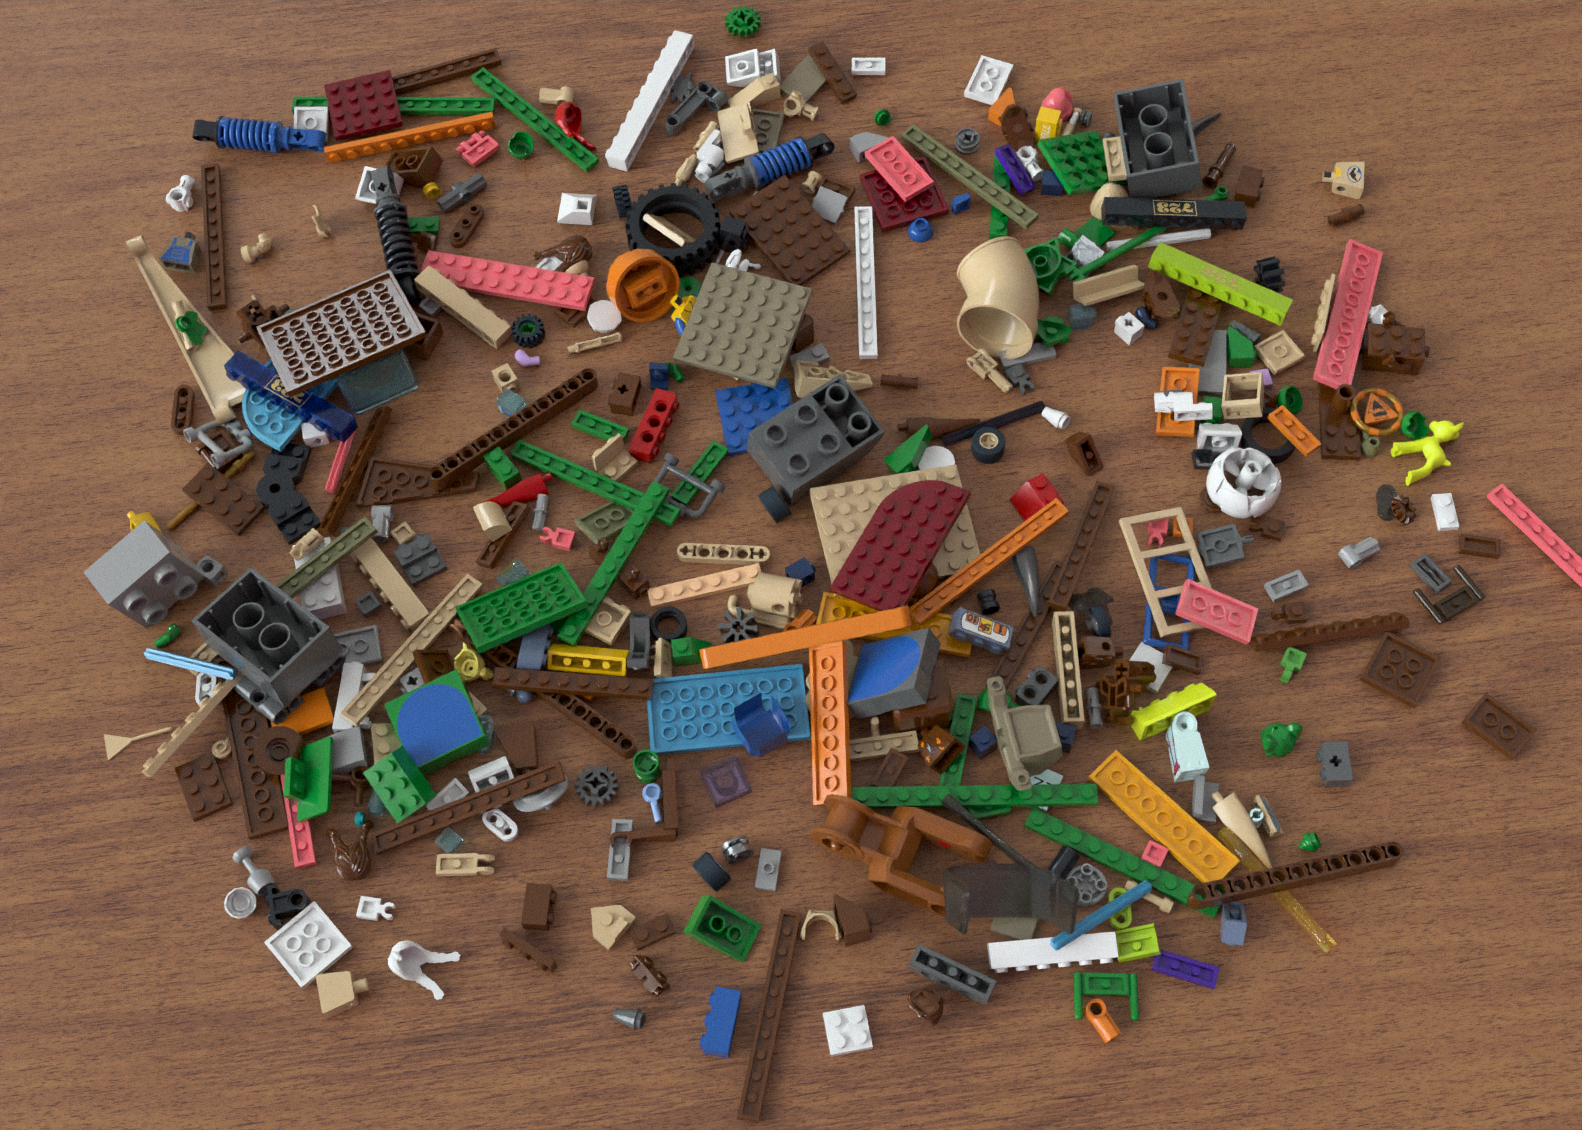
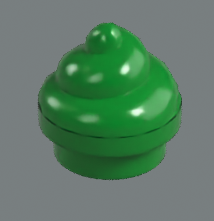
(882, 117)
(1310, 842)

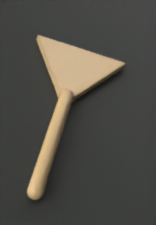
(116, 744)

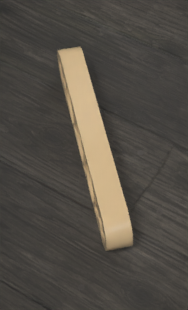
(714, 550)

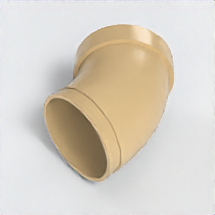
(1000, 299)

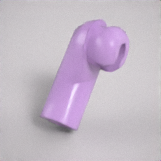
(525, 360)

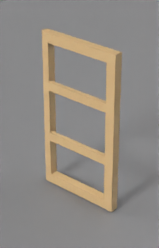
(1137, 556)

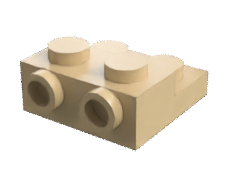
(609, 621)

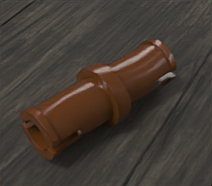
(1345, 215)
(899, 381)

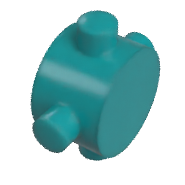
(360, 819)

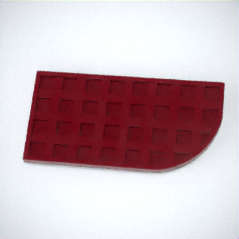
(900, 544)

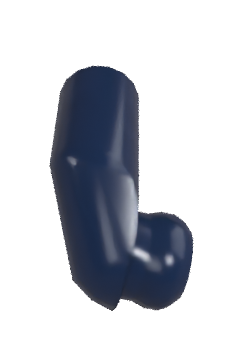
(1141, 315)

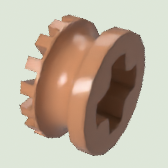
(458, 628)

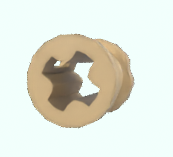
(811, 182)

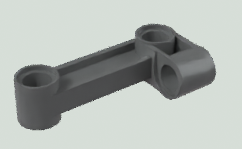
(702, 95)

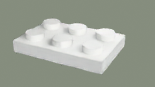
(988, 80)

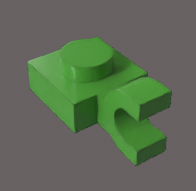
(1292, 662)

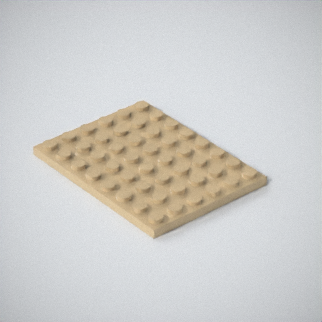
(847, 508)

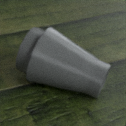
(630, 1017)

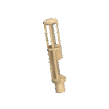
(594, 343)

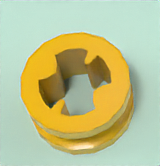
(431, 191)

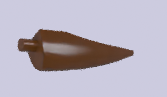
(937, 426)

